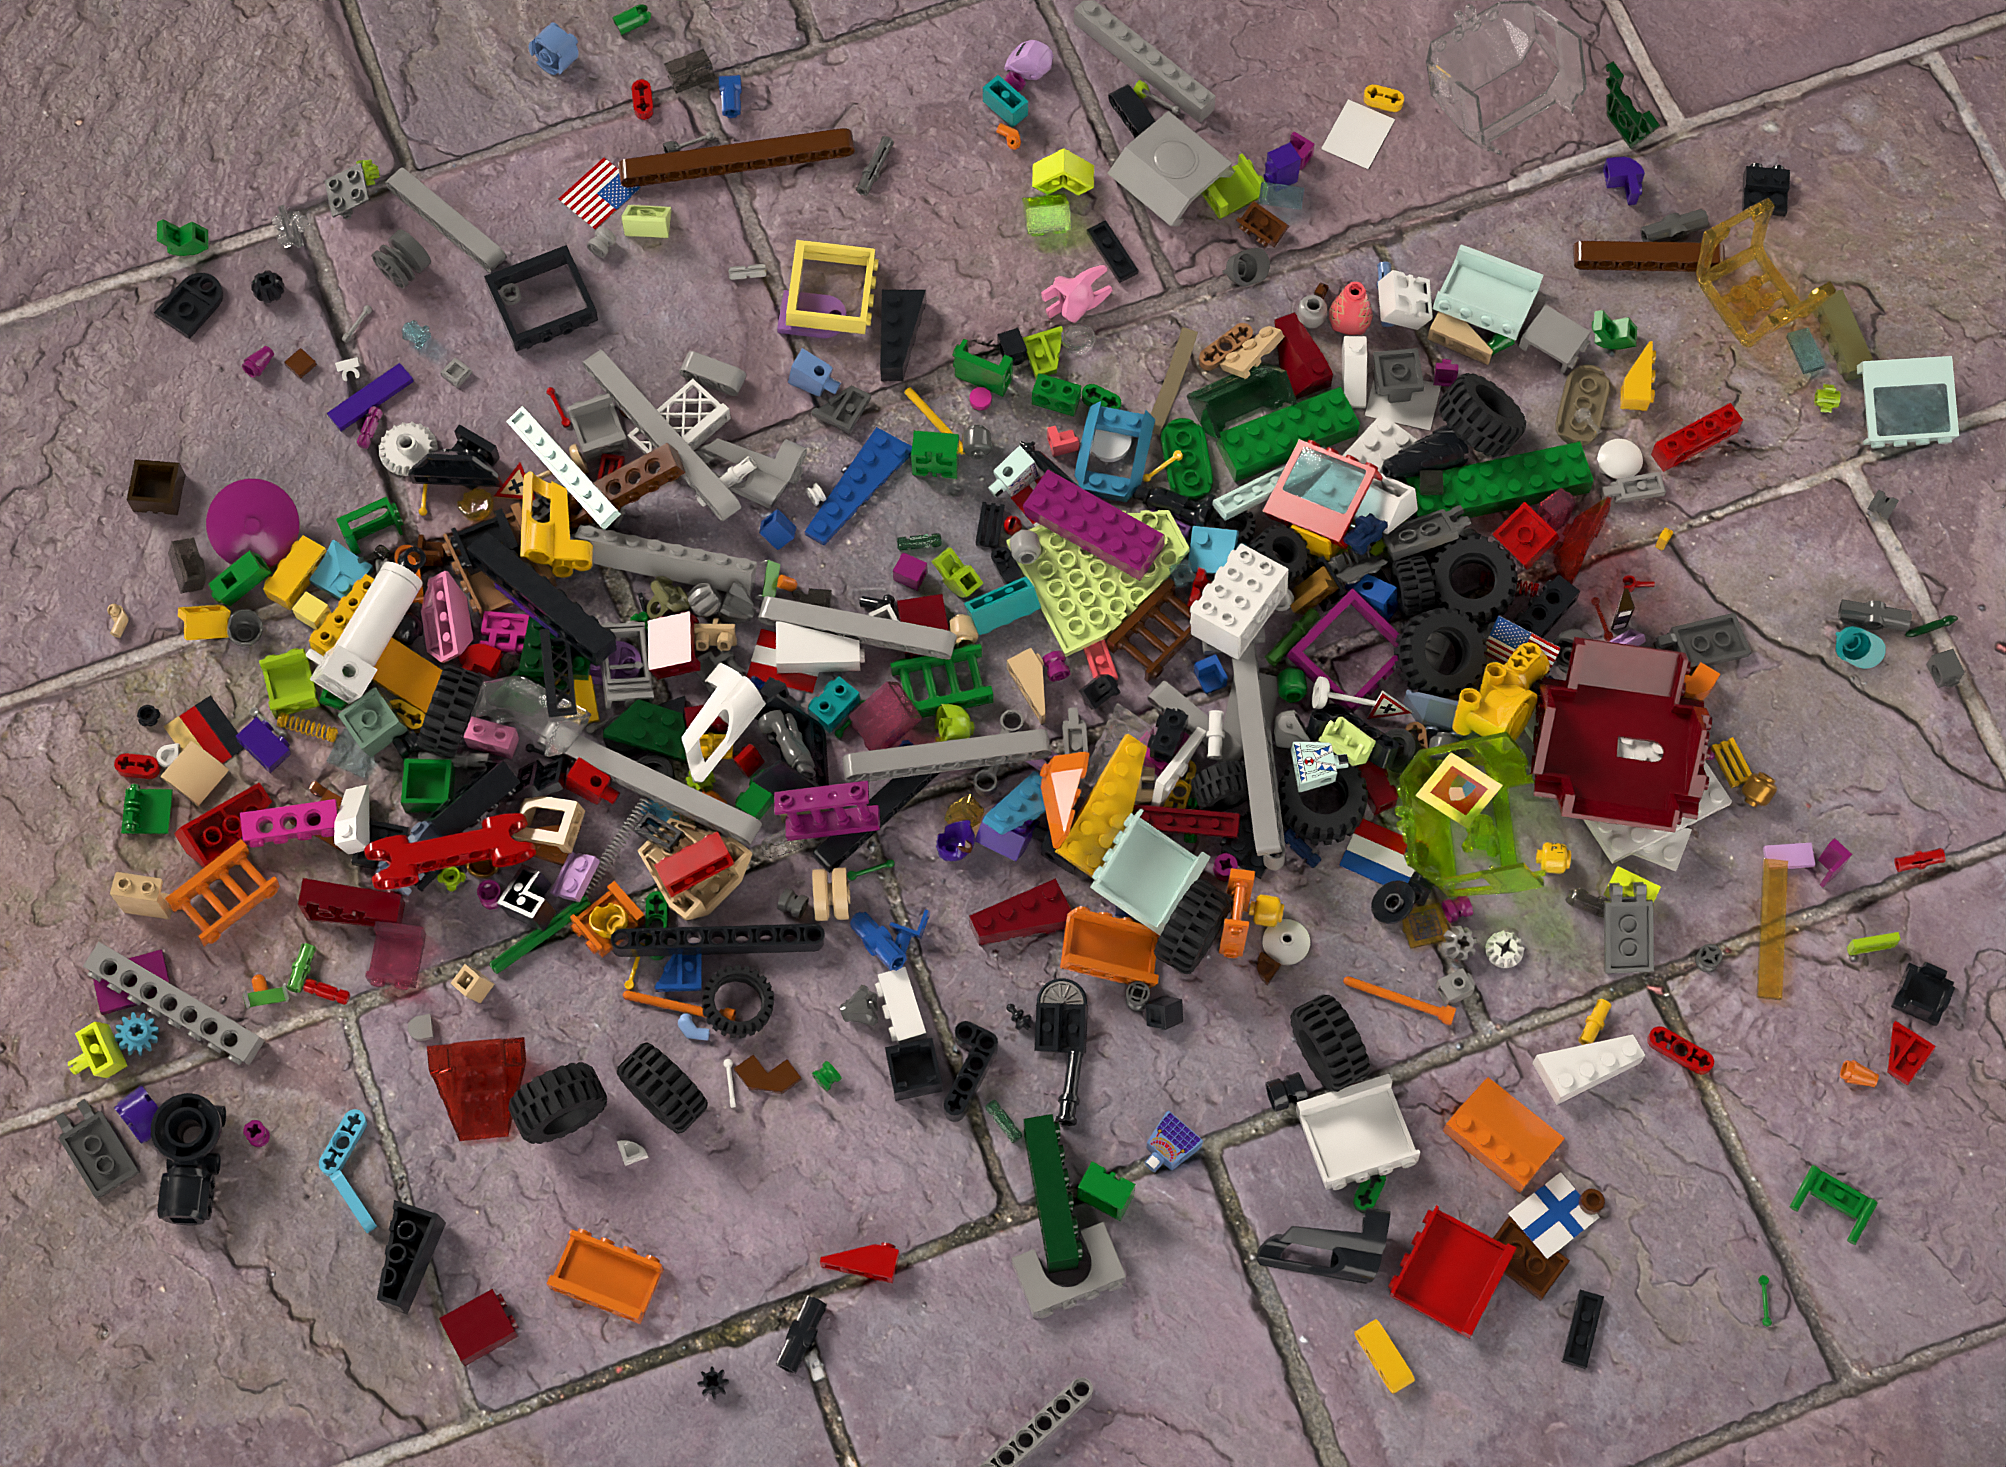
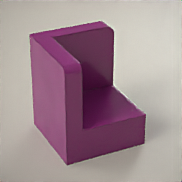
(1304, 148)
(910, 571)

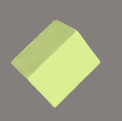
(646, 221)

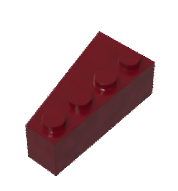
(349, 904)

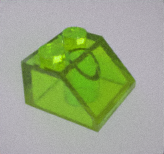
(1046, 214)

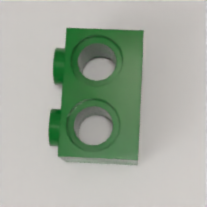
(1056, 394)

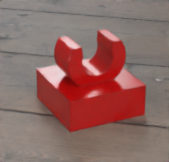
(748, 760)

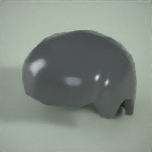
(244, 628)

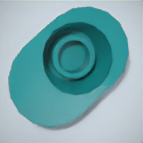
(1860, 647)

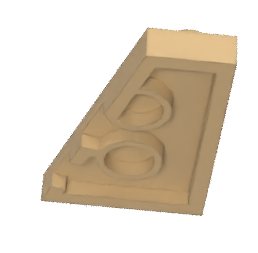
(1251, 351)

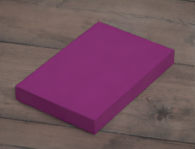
(111, 1001)

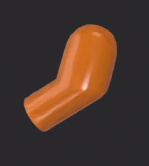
(1012, 136)

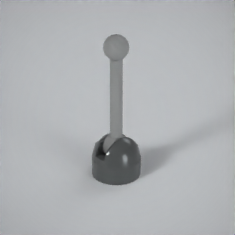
(672, 146)

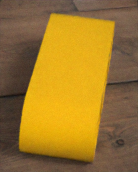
(1384, 1356)

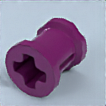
(260, 1139)

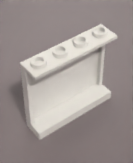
(1356, 1133)

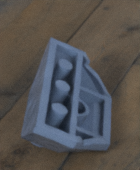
(1434, 713)

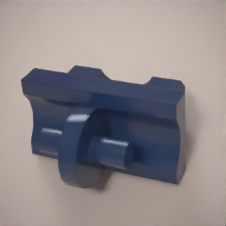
(1367, 530)

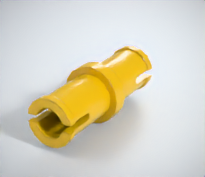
(1595, 1022)

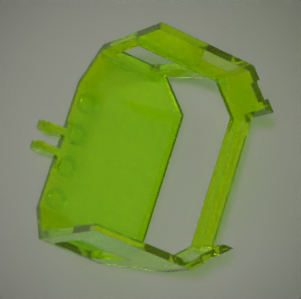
(1430, 831)

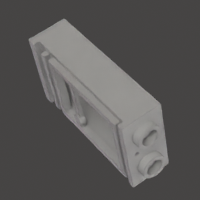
(628, 688)

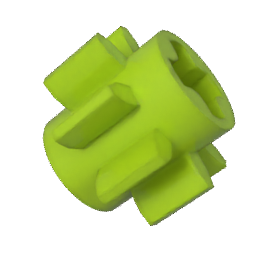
(370, 171)
(1827, 398)
(700, 786)

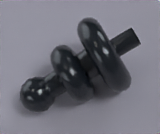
(1018, 1016)

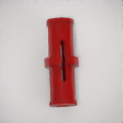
(1919, 860)

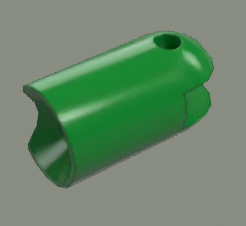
(632, 18)

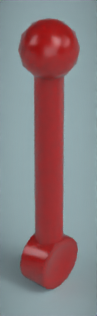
(565, 421)

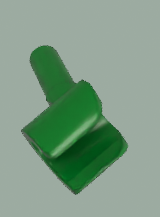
(641, 617)

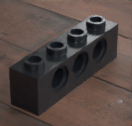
(1559, 590)

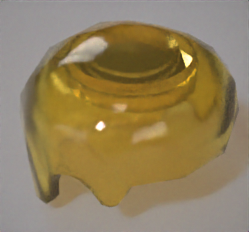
(476, 505)

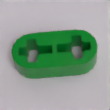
(1101, 394)
(1374, 1193)

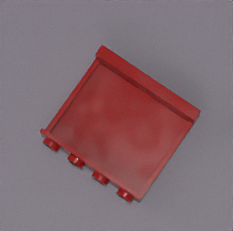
(1451, 1272)

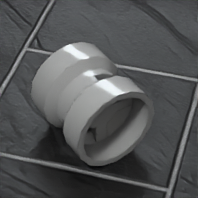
(601, 242)

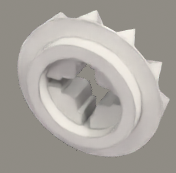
(1508, 959)

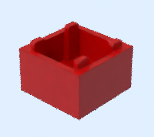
(1525, 536)

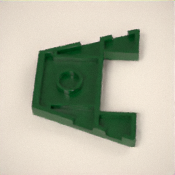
(1629, 123)

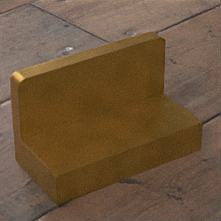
(1313, 591)

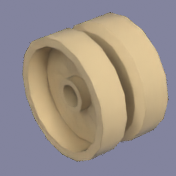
(831, 894)

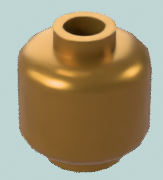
(1759, 789)

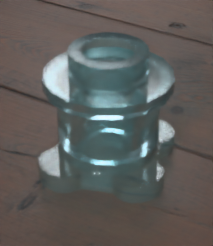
(415, 333)
(1183, 569)

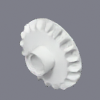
(400, 459)

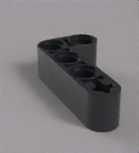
(1385, 748)
(967, 1074)

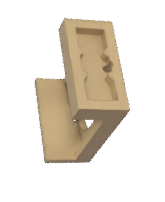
(568, 829)

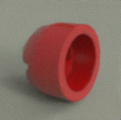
(1017, 525)

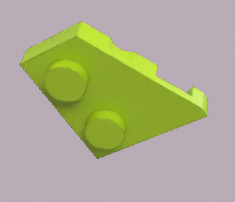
(1044, 351)

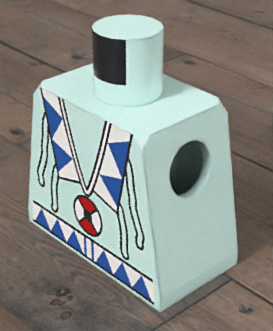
(1014, 473)
(1315, 764)

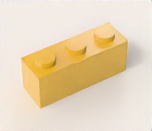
(294, 572)

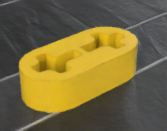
(1383, 98)
(409, 711)

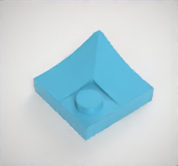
(1211, 548)
(339, 571)

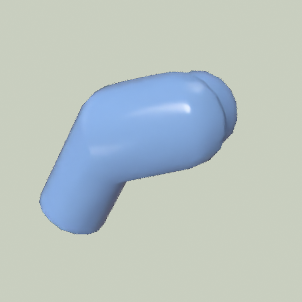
(690, 1030)

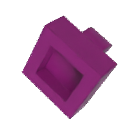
(1445, 373)

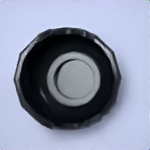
(408, 629)

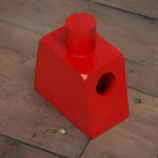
(584, 777)

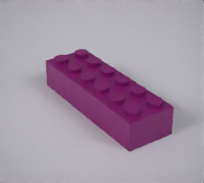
(1094, 525)

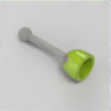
(1142, 91)

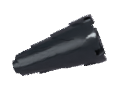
(1434, 452)

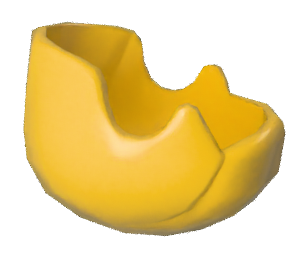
(608, 919)

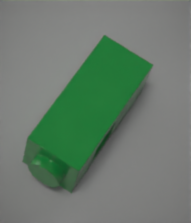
(239, 578)

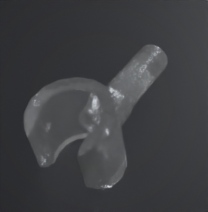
(1584, 415)

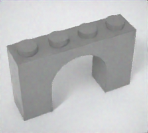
(1046, 1296)

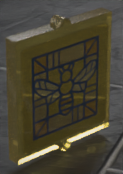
(1425, 925)

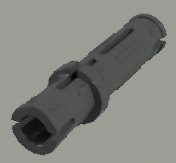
(871, 172)

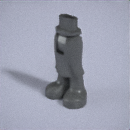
(789, 740)

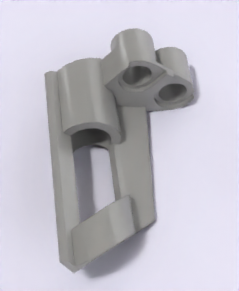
(769, 478)

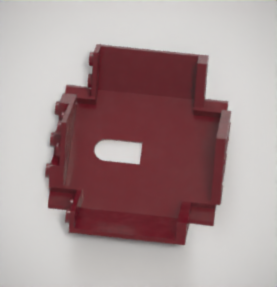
(1630, 695)

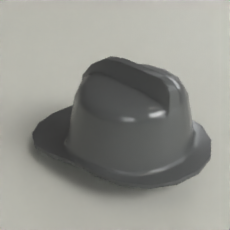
(1248, 267)

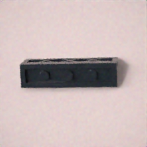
(551, 681)

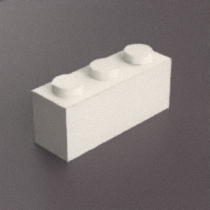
(900, 1006)

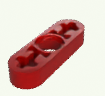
(1683, 1060)

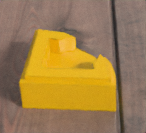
(1664, 538)

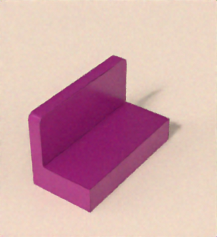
(1834, 859)

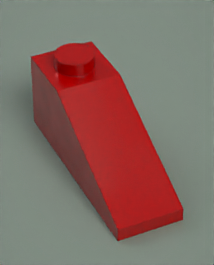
(871, 1261)

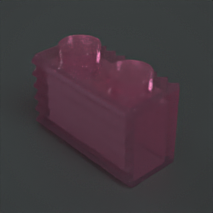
(1557, 509)

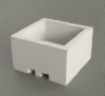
(1405, 300)

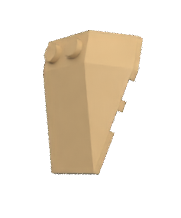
(708, 894)

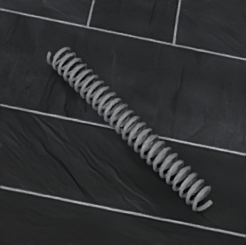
(617, 843)

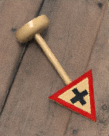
(513, 486)

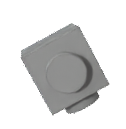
(1455, 987)

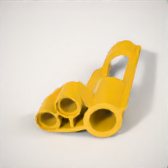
(551, 540)

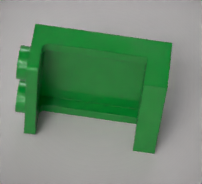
(982, 372)

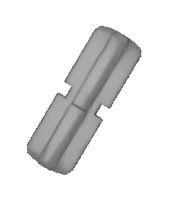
(741, 272)

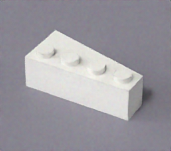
(1585, 1066)

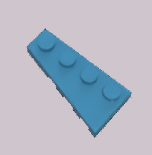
(1018, 806)

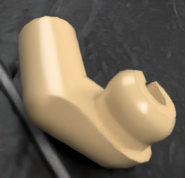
(120, 619)

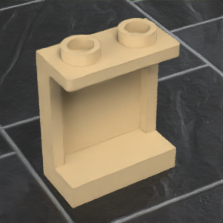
(140, 895)

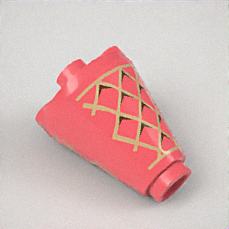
(1351, 310)

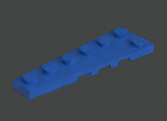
(869, 470)

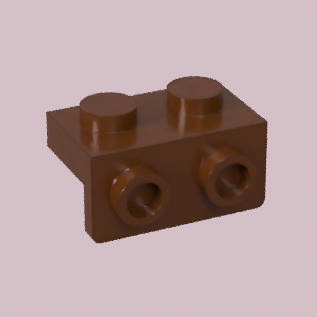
(1263, 224)

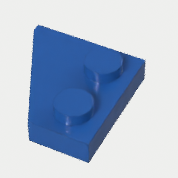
(681, 974)

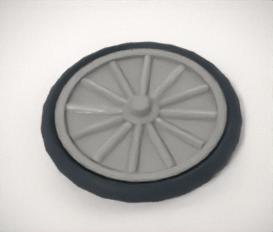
(1062, 991)

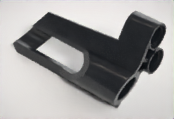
(1354, 1254)

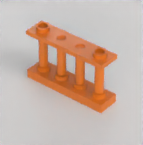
(219, 870)
(1234, 929)

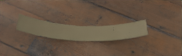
(1173, 378)

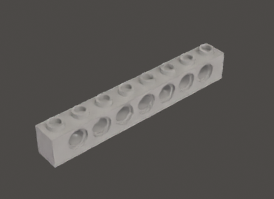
(104, 957)

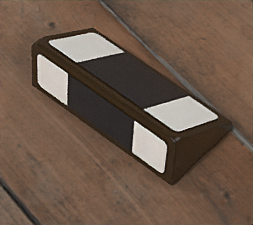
(1623, 611)

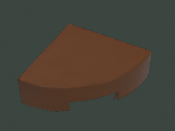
(1321, 290)
(1267, 967)

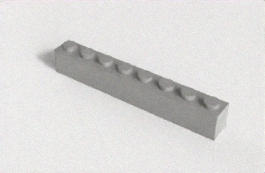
(1144, 59)
(668, 560)

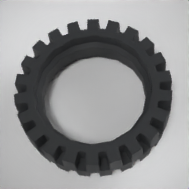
(743, 976)

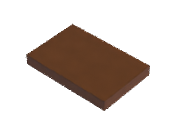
(1529, 1265)

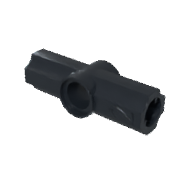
(801, 1334)

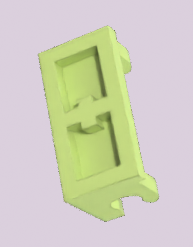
(1348, 740)

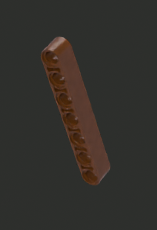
(1641, 256)

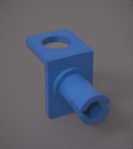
(905, 934)

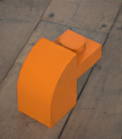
(1701, 682)

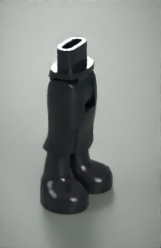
(1178, 505)

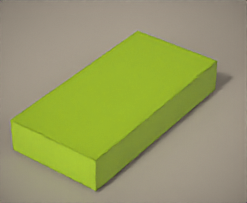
(1873, 943)

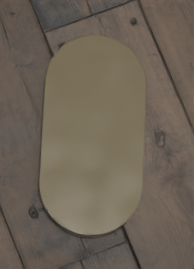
(1583, 388)

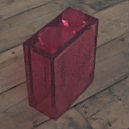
(885, 717)

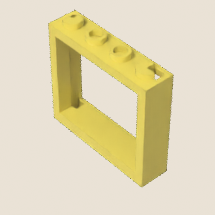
(837, 254)

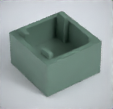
(373, 722)

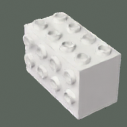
(1238, 601)

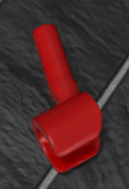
(1636, 584)

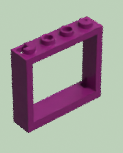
(1375, 619)

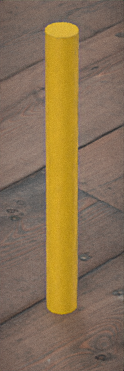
(928, 412)

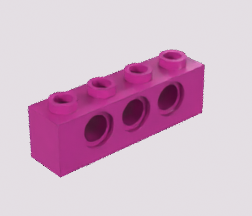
(254, 820)

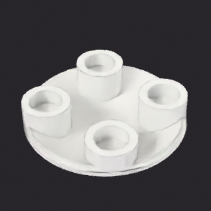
(1620, 459)

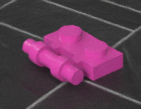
(504, 625)

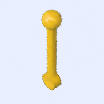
(1176, 456)
(423, 511)
(629, 984)

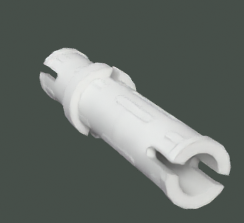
(735, 474)

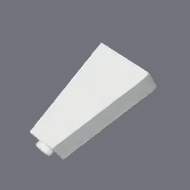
(815, 651)

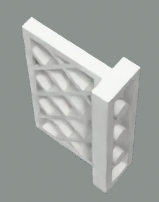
(700, 432)

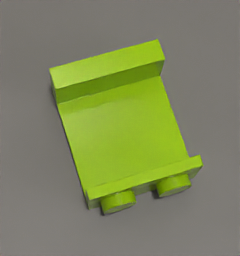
(1234, 193)

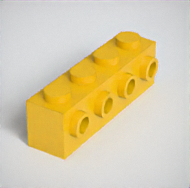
(335, 623)

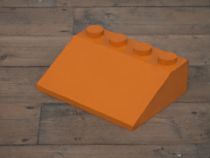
(1503, 1134)

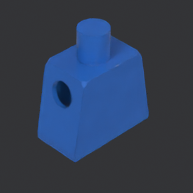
(1377, 594)

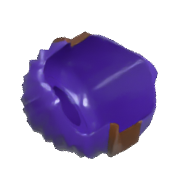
(956, 841)

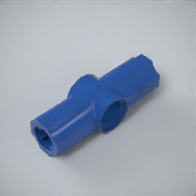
(878, 941)

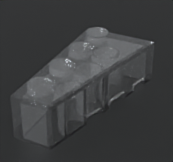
(1121, 723)

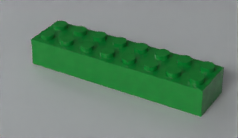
(1508, 482)

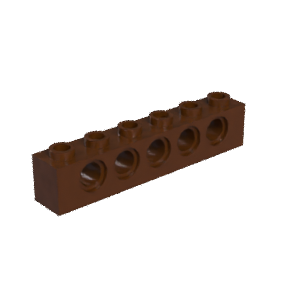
(626, 477)

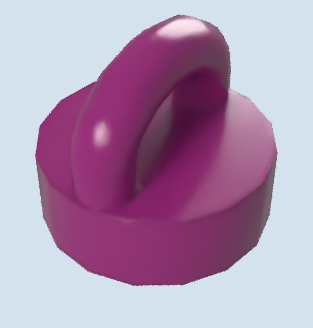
(1015, 81)

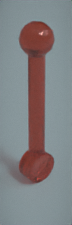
(1607, 635)

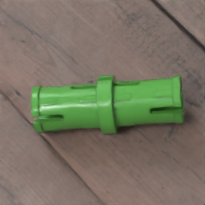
(301, 968)

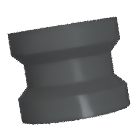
(1708, 952)

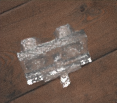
(293, 224)

